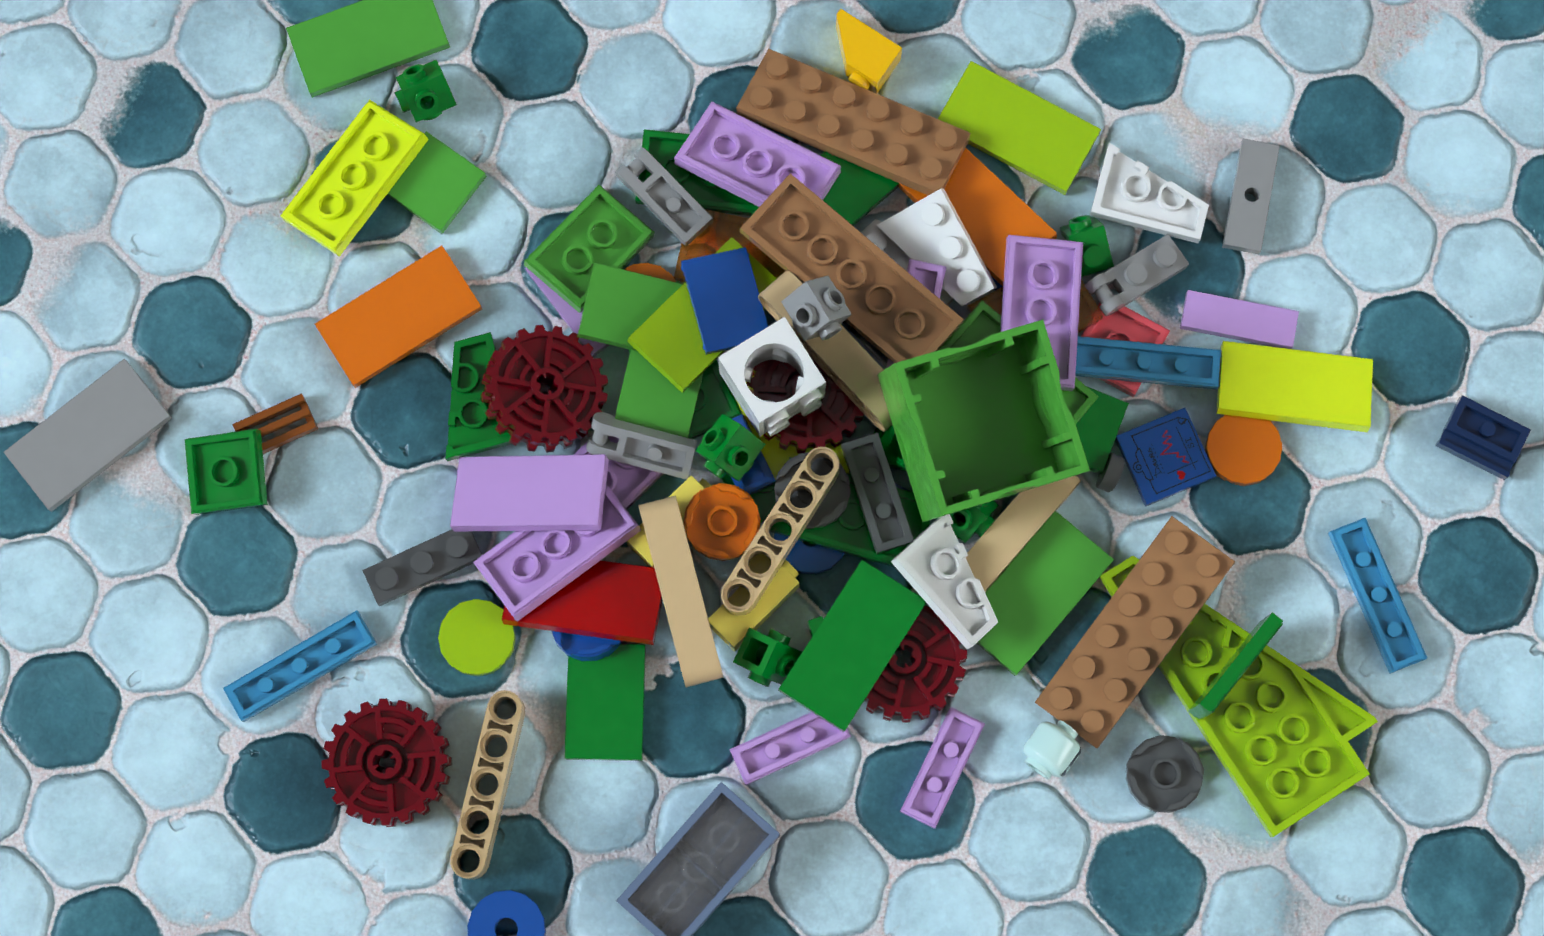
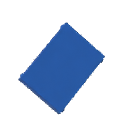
(724, 299)

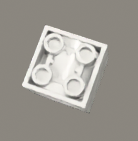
(779, 344)

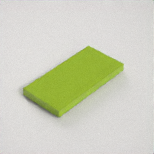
(1019, 127)
(672, 335)

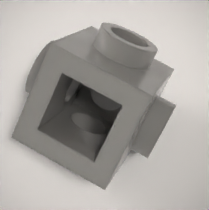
(817, 309)

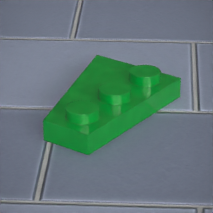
(467, 422)

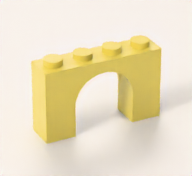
(727, 625)

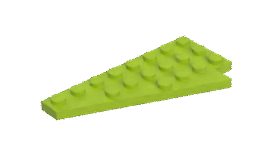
(1275, 729)

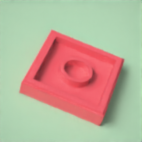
(1126, 326)

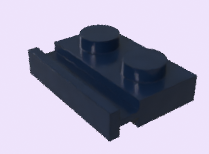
(1483, 437)

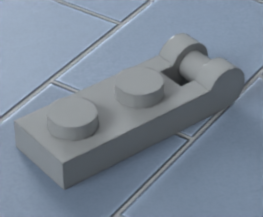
(665, 197)
(1137, 275)
(641, 446)

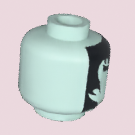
(1052, 749)

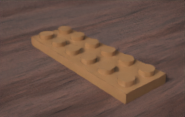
(853, 123)
(884, 299)
(1135, 631)

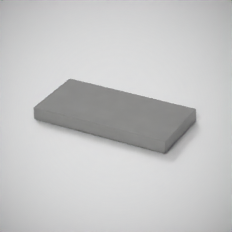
(87, 435)

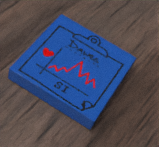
(1165, 457)

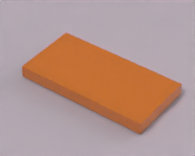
(988, 211)
(398, 316)

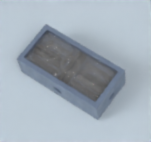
(699, 866)

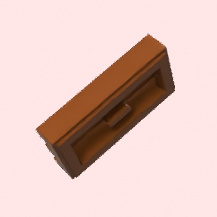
(277, 410)

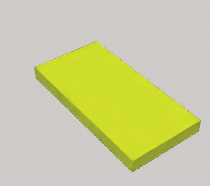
(354, 177)
(1295, 386)

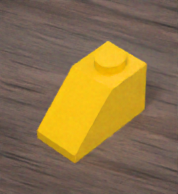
(865, 53)

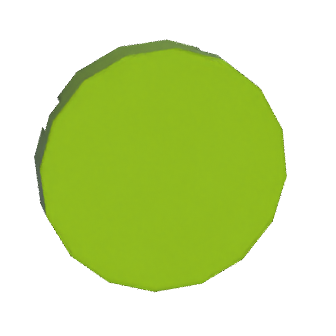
(476, 638)

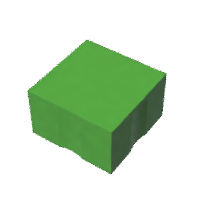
(982, 421)

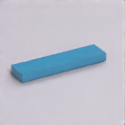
(1148, 363)
(1377, 595)
(300, 666)

